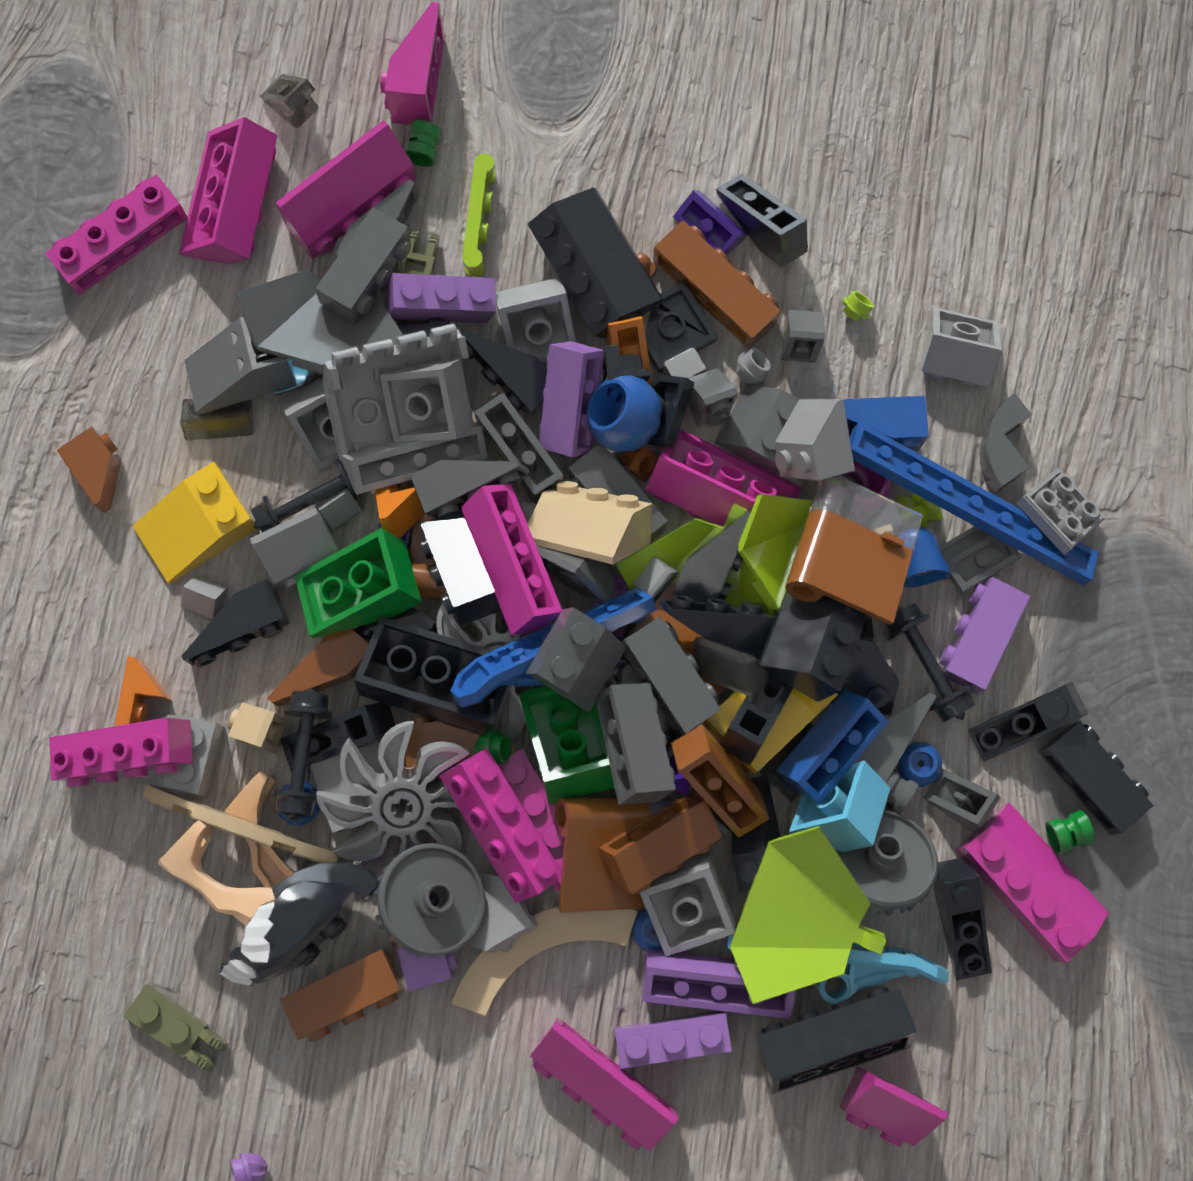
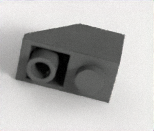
(712, 398)

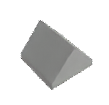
(338, 508)
(656, 577)
(203, 596)

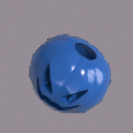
(624, 419)

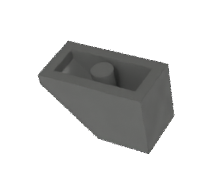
(802, 335)

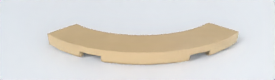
(238, 826)
(553, 929)

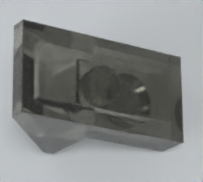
(291, 99)

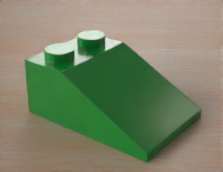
(358, 585)
(566, 745)

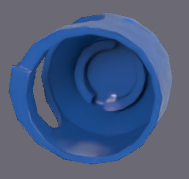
(926, 557)

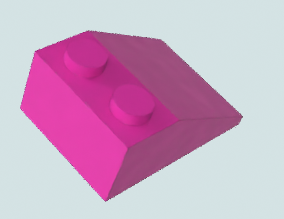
(415, 70)
(889, 1108)

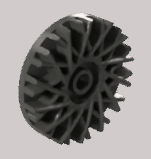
(897, 867)
(406, 905)

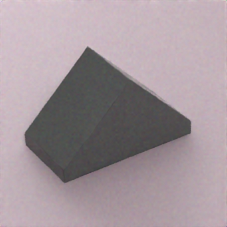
(961, 799)

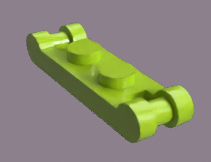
(479, 203)

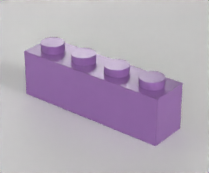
(704, 984)

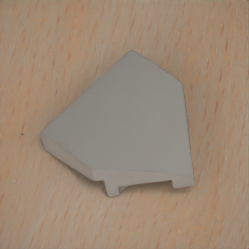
(502, 918)

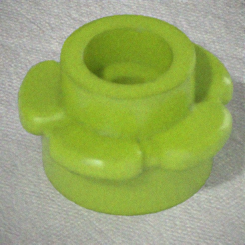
(857, 306)

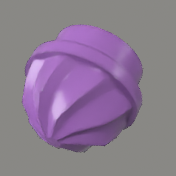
(249, 1167)

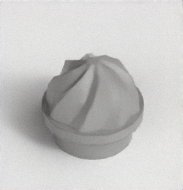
(752, 366)

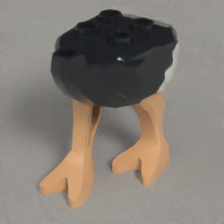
(285, 916)

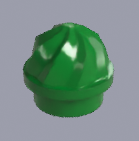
(497, 744)

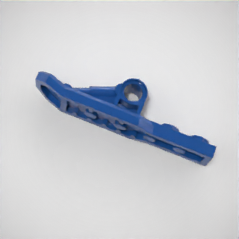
(510, 662)

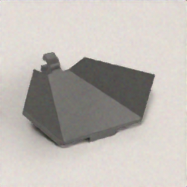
(292, 323)

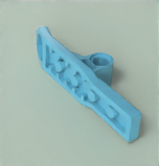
(872, 969)

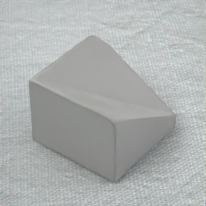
(684, 364)

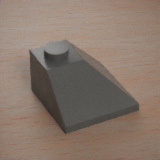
(580, 574)

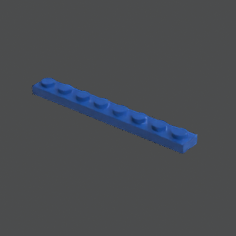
(967, 501)

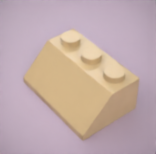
(591, 522)

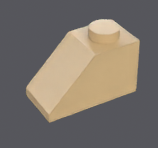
(257, 727)

